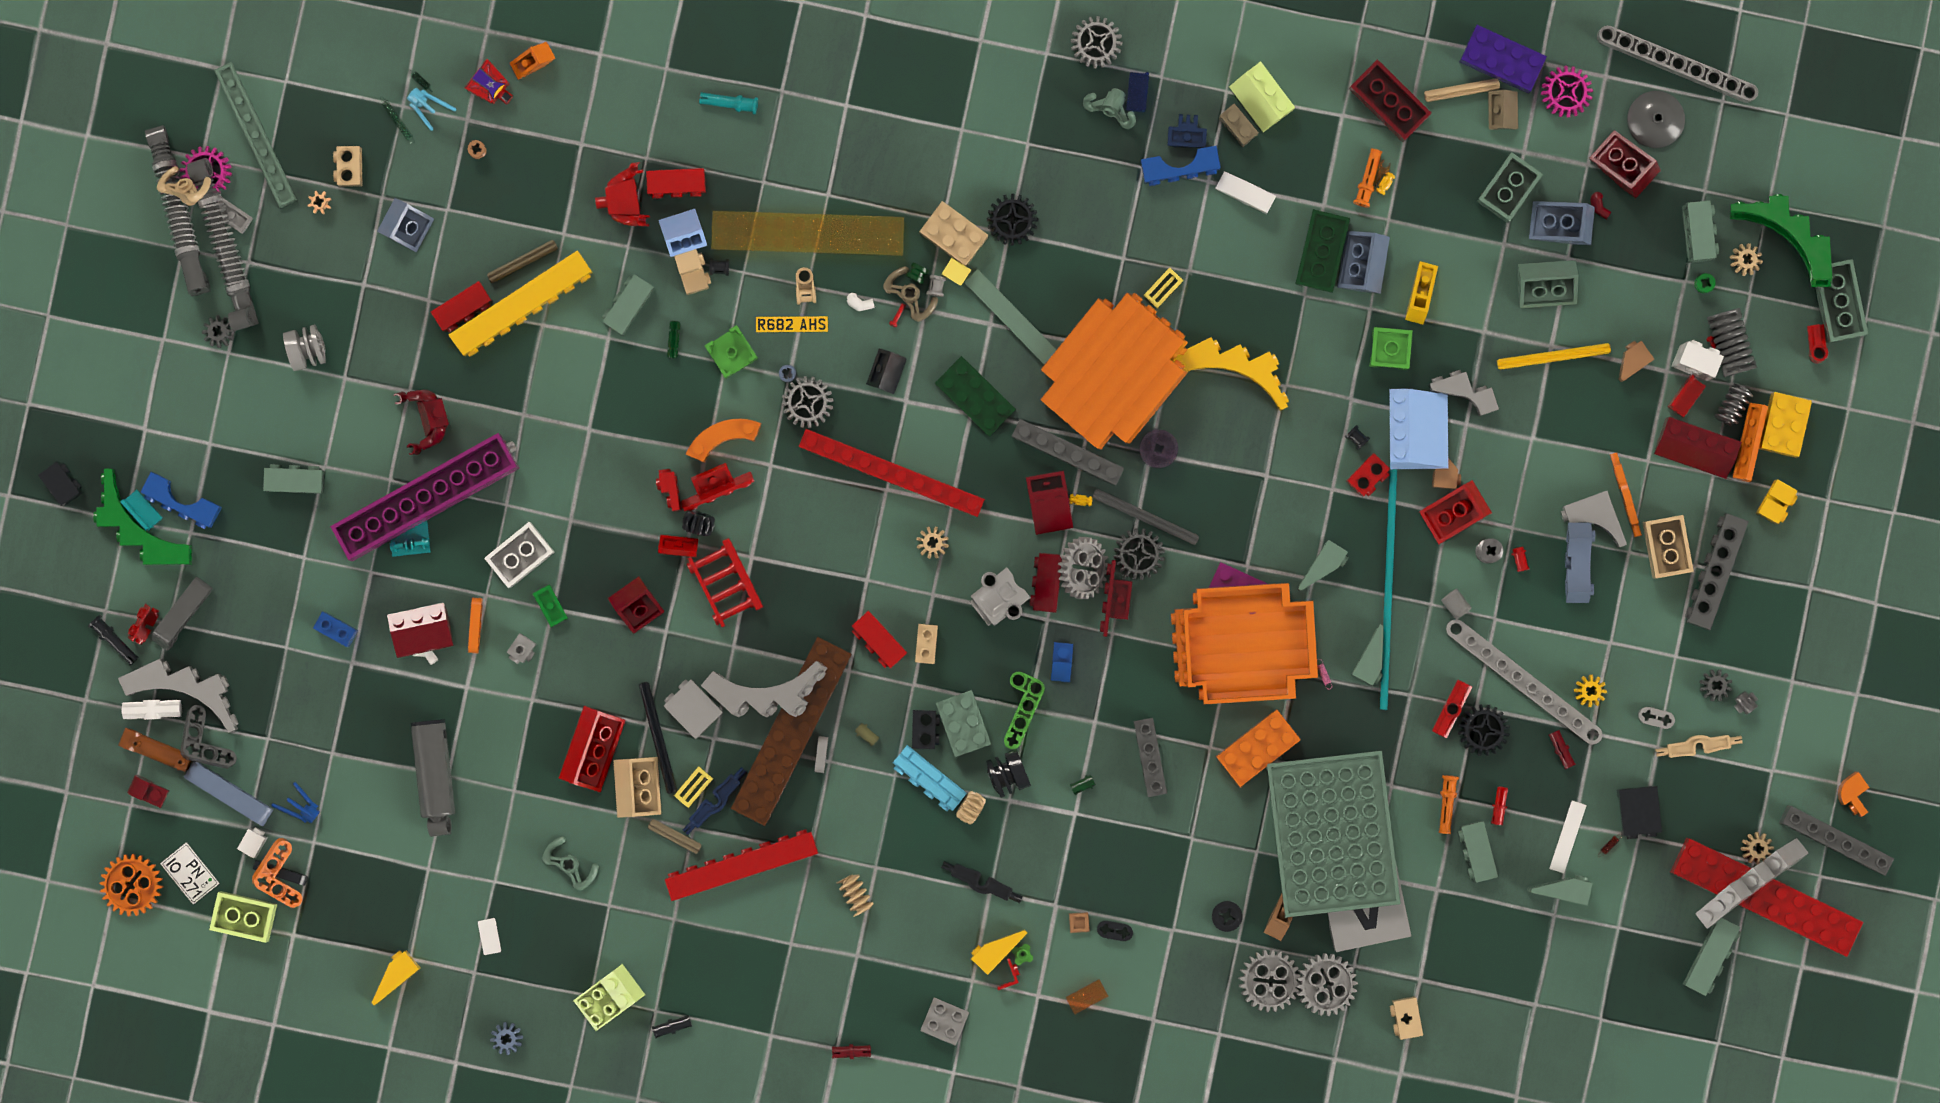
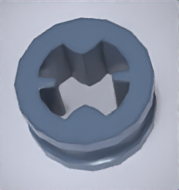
(793, 372)

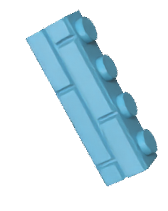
(930, 778)

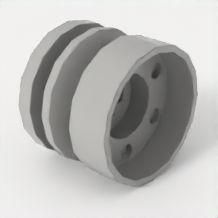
(305, 347)

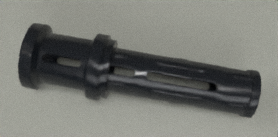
(106, 633)

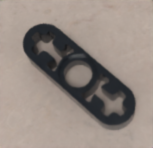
(285, 874)

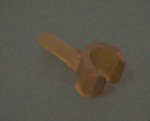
(1380, 173)

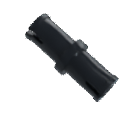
(671, 1026)

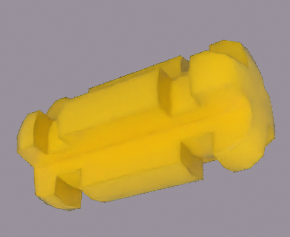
(1385, 183)
(1080, 500)

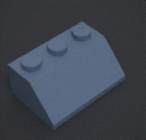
(1363, 262)

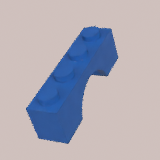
(1156, 170)
(159, 489)

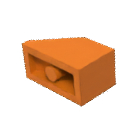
(532, 60)

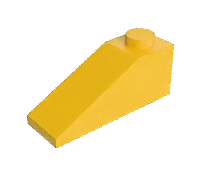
(1421, 293)
(993, 952)
(397, 972)

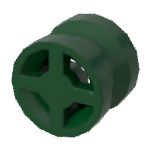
(917, 273)

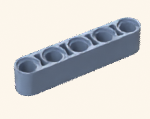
(228, 793)

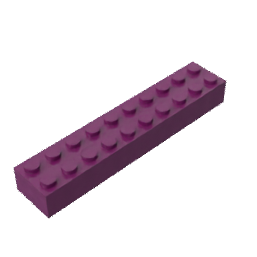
(424, 497)

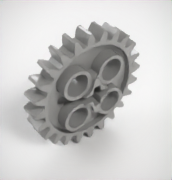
(1085, 553)
(1271, 963)
(1310, 991)

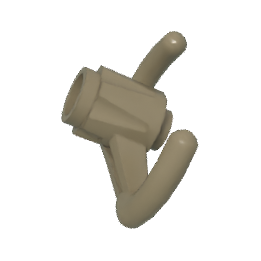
(909, 295)

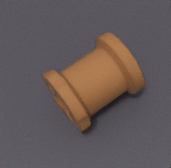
(478, 155)

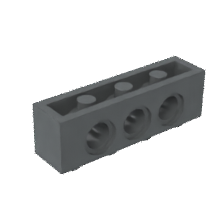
(1150, 757)

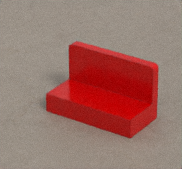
(1686, 396)

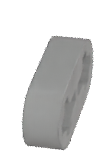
(1655, 722)
(821, 754)

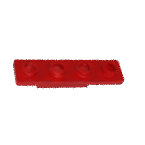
(714, 484)

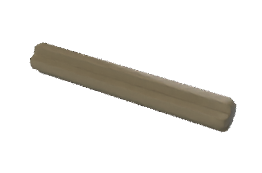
(522, 261)

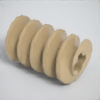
(855, 893)

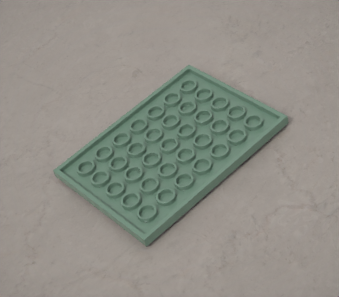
(1333, 834)

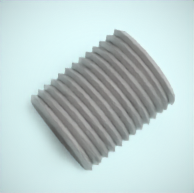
(1456, 604)

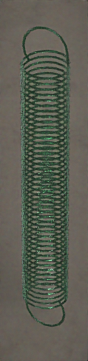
(398, 121)

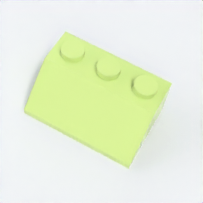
(1262, 97)

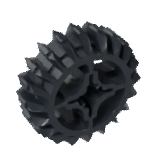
(1003, 219)
(1485, 721)

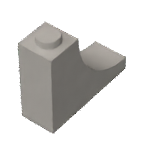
(1597, 511)

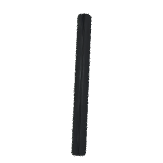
(657, 737)

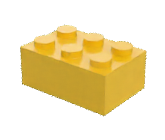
(1785, 424)

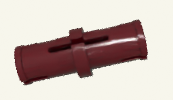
(1562, 749)
(851, 1051)

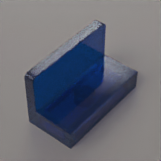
(1137, 92)

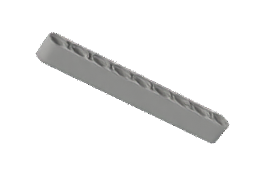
(1687, 64)

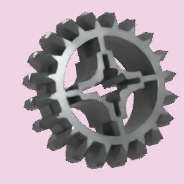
(1142, 537)

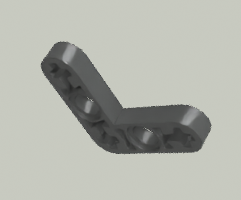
(195, 742)

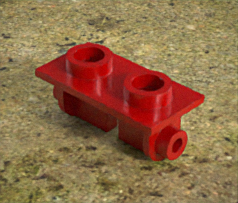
(138, 630)

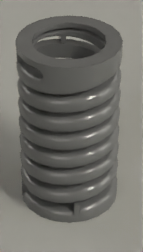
(1732, 342)

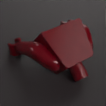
(432, 417)

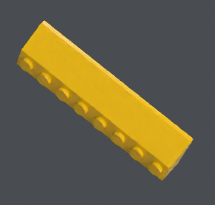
(521, 303)

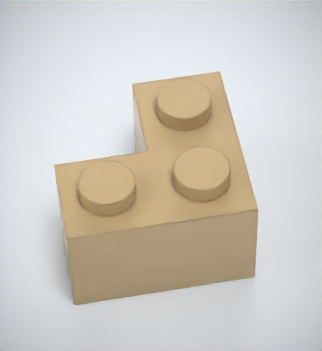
(692, 273)

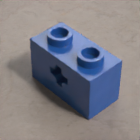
(335, 629)

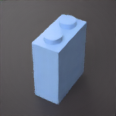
(682, 232)

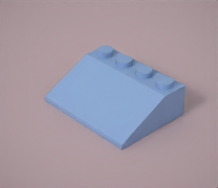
(1418, 429)

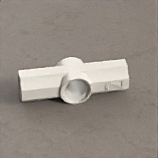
(152, 709)

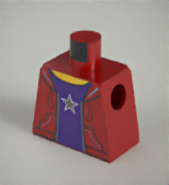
(489, 84)

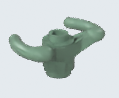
(1111, 106)
(569, 864)

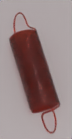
(1608, 846)

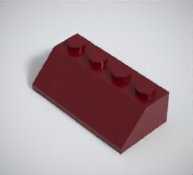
(1697, 447)

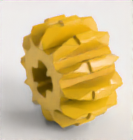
(1597, 688)

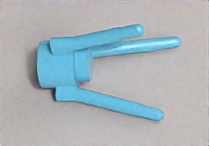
(419, 99)

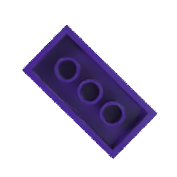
(1502, 59)

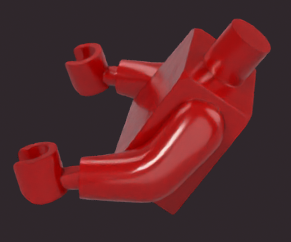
(623, 198)

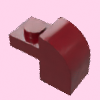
(148, 791)

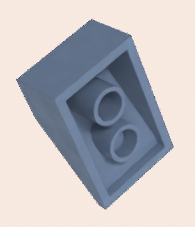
(1562, 222)

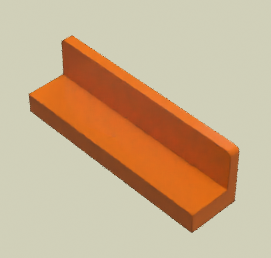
(1750, 442)

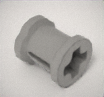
(936, 286)

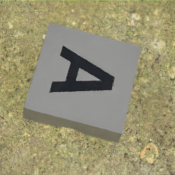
(1369, 925)

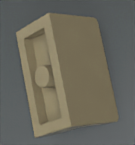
(1503, 109)

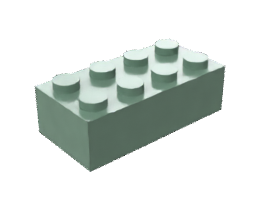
(1842, 304)

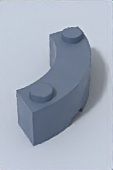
(1577, 559)

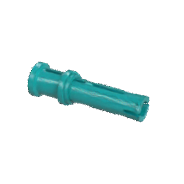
(739, 102)

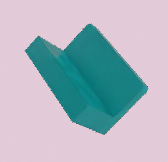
(141, 510)

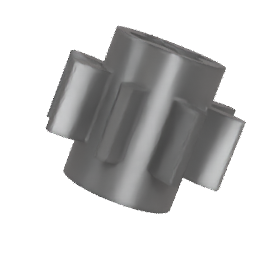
(1746, 702)

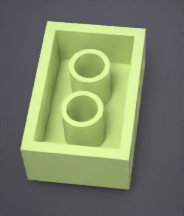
(243, 916)

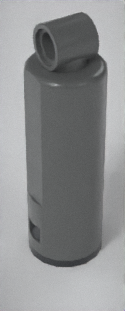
(433, 775)

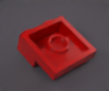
(668, 485)

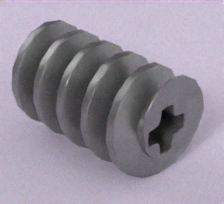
(1734, 404)
(1496, 553)

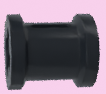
(719, 267)
(1357, 437)

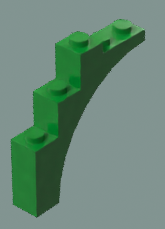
(1796, 229)
(114, 514)

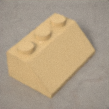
(637, 787)

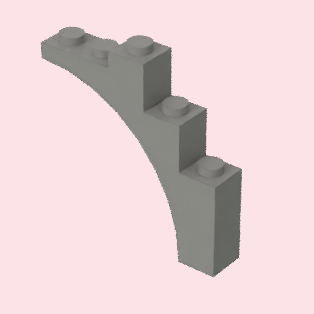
(210, 691)
(765, 700)
(1751, 882)

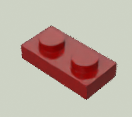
(678, 546)

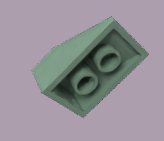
(1567, 889)

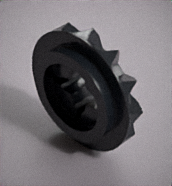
(1231, 924)

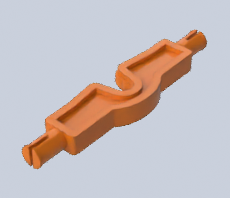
(1627, 498)

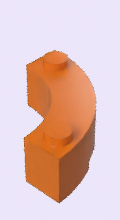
(720, 433)

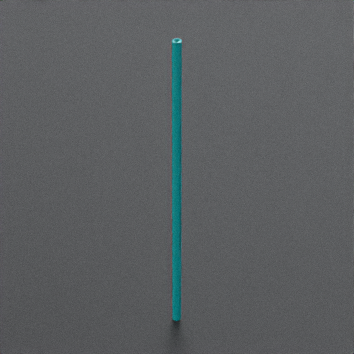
(1388, 589)

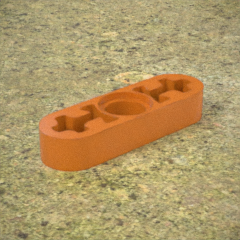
(475, 625)

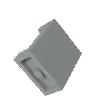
(692, 708)

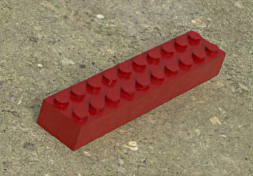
(1772, 901)

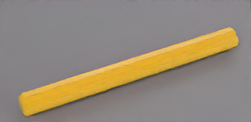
(1553, 356)

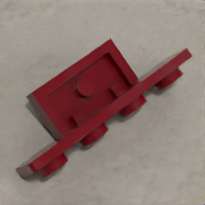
(1118, 598)

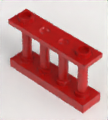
(743, 584)

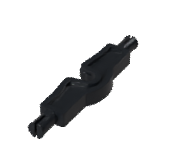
(991, 886)

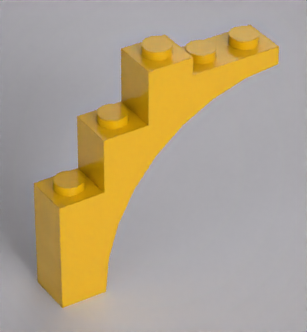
(1258, 370)

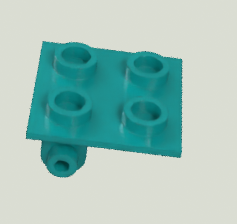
(412, 542)

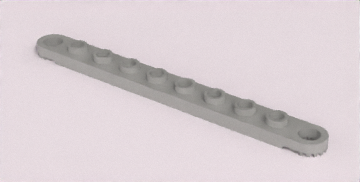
(1524, 682)

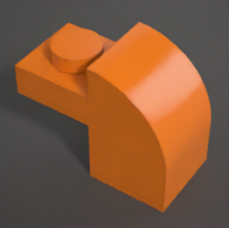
(1849, 790)

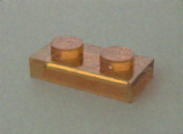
(1086, 996)

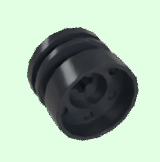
(1008, 773)

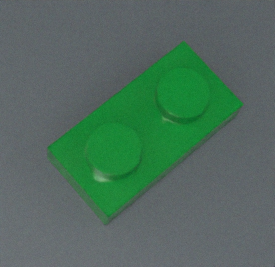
(550, 605)

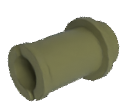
(866, 734)

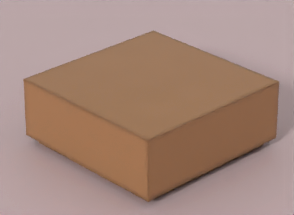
(1079, 922)

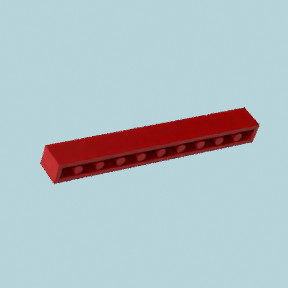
(891, 473)

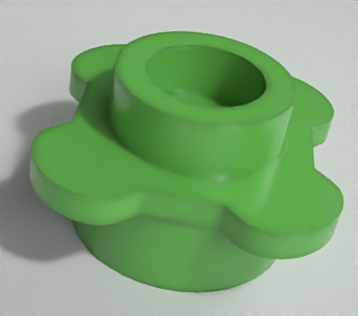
(1023, 949)

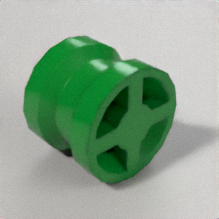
(1702, 285)

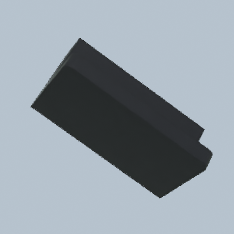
(886, 371)

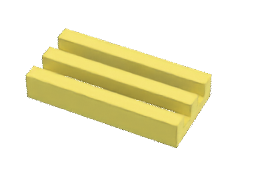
(1152, 299)
(683, 799)

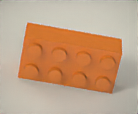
(1258, 748)

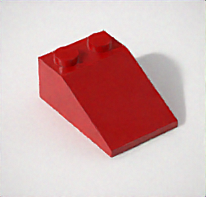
(1455, 512)

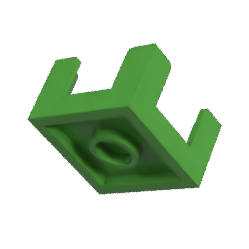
(1391, 348)
(731, 352)

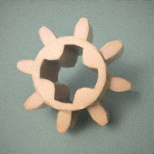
(324, 204)

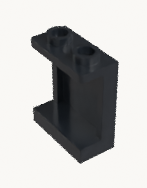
(1639, 811)

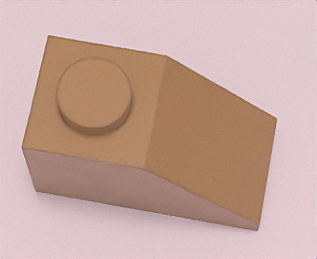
(1634, 359)
(1446, 478)
(1277, 923)

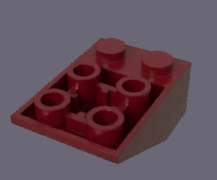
(1049, 502)

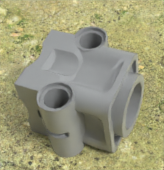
(994, 600)

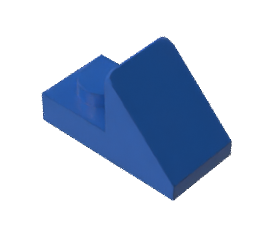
(1062, 662)

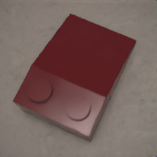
(1625, 164)

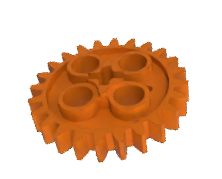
(117, 874)

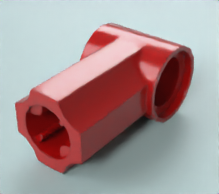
(1817, 340)

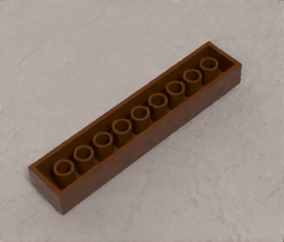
(789, 738)

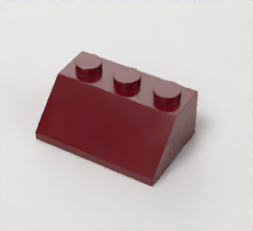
(1046, 583)
(420, 630)

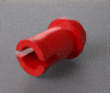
(1520, 559)

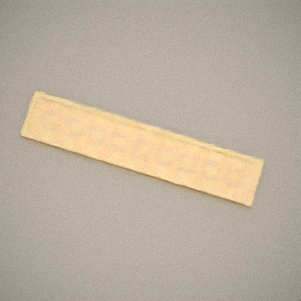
(807, 233)

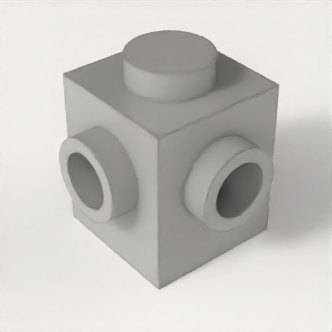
(521, 649)

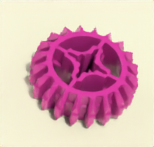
(1572, 98)
(212, 155)

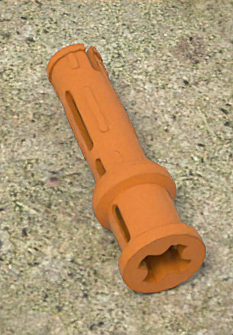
(1365, 188)
(1448, 794)

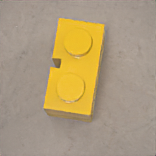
(1777, 501)

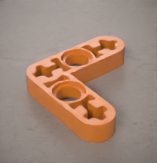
(270, 874)

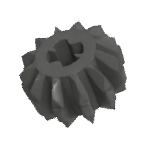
(212, 334)
(1715, 678)

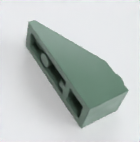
(1327, 561)
(1370, 662)

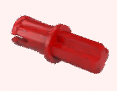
(1499, 806)

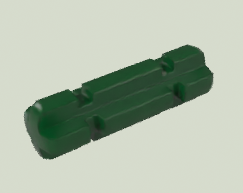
(673, 340)

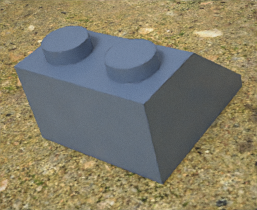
(405, 225)

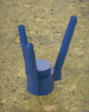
(309, 812)

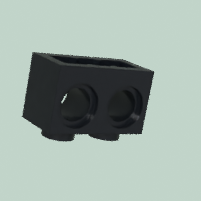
(919, 729)

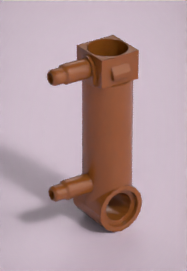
(153, 749)

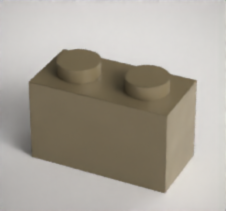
(1238, 125)

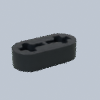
(1113, 935)

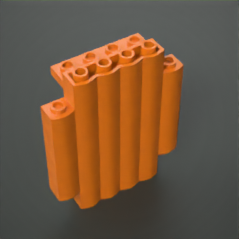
(1115, 370)
(1244, 653)

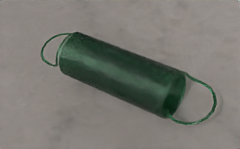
(420, 80)

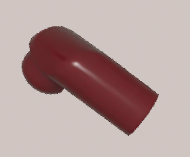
(1596, 201)

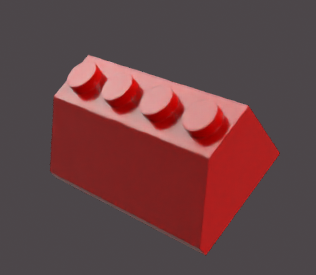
(592, 749)

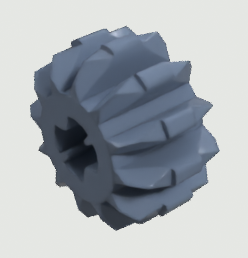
(502, 1032)

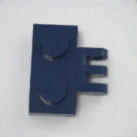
(1187, 134)

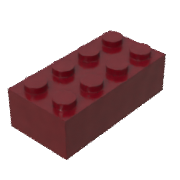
(1390, 100)

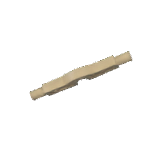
(1709, 745)

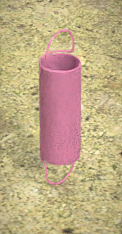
(1324, 675)

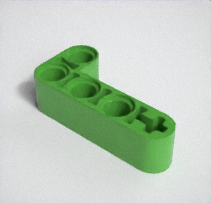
(1020, 712)

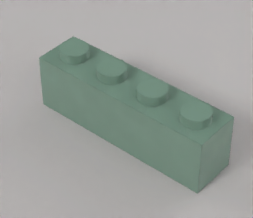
(1711, 956)

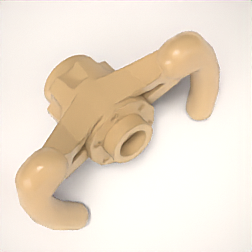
(183, 188)

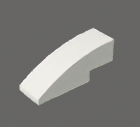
(1245, 192)

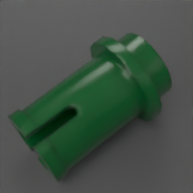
(1083, 784)

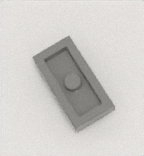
(237, 218)

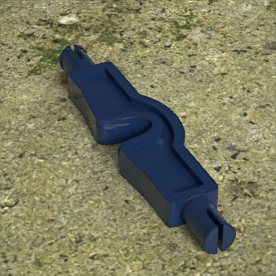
(721, 793)

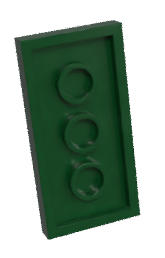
(1322, 251)
(975, 396)

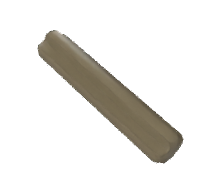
(674, 836)

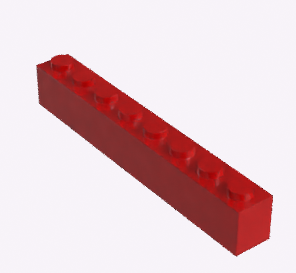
(742, 865)

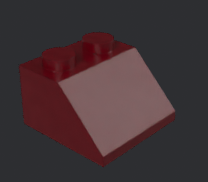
(636, 605)

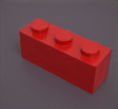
(676, 183)
(462, 307)
(878, 640)

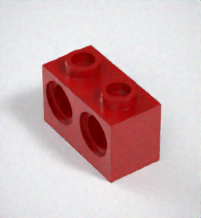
(1364, 471)

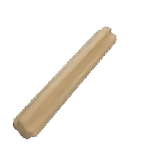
(1462, 90)

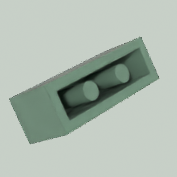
(627, 304)
(293, 479)
(1477, 851)

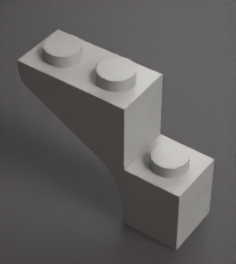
(1459, 385)

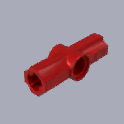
(1458, 697)

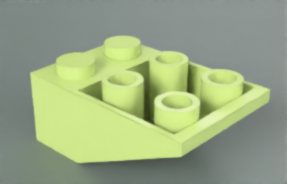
(609, 997)

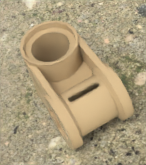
(805, 288)

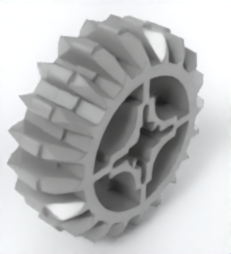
(1087, 28)
(791, 408)

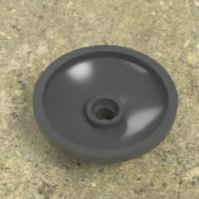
(1644, 126)

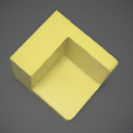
(956, 272)

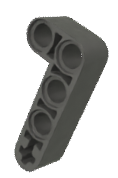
(181, 612)

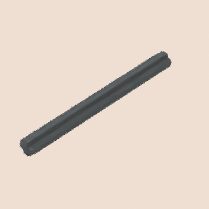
(1145, 516)

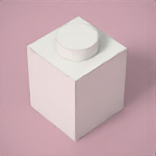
(252, 842)

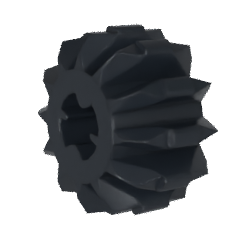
(698, 523)

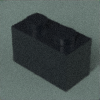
(60, 483)

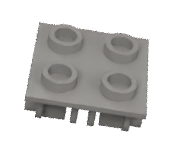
(944, 1021)

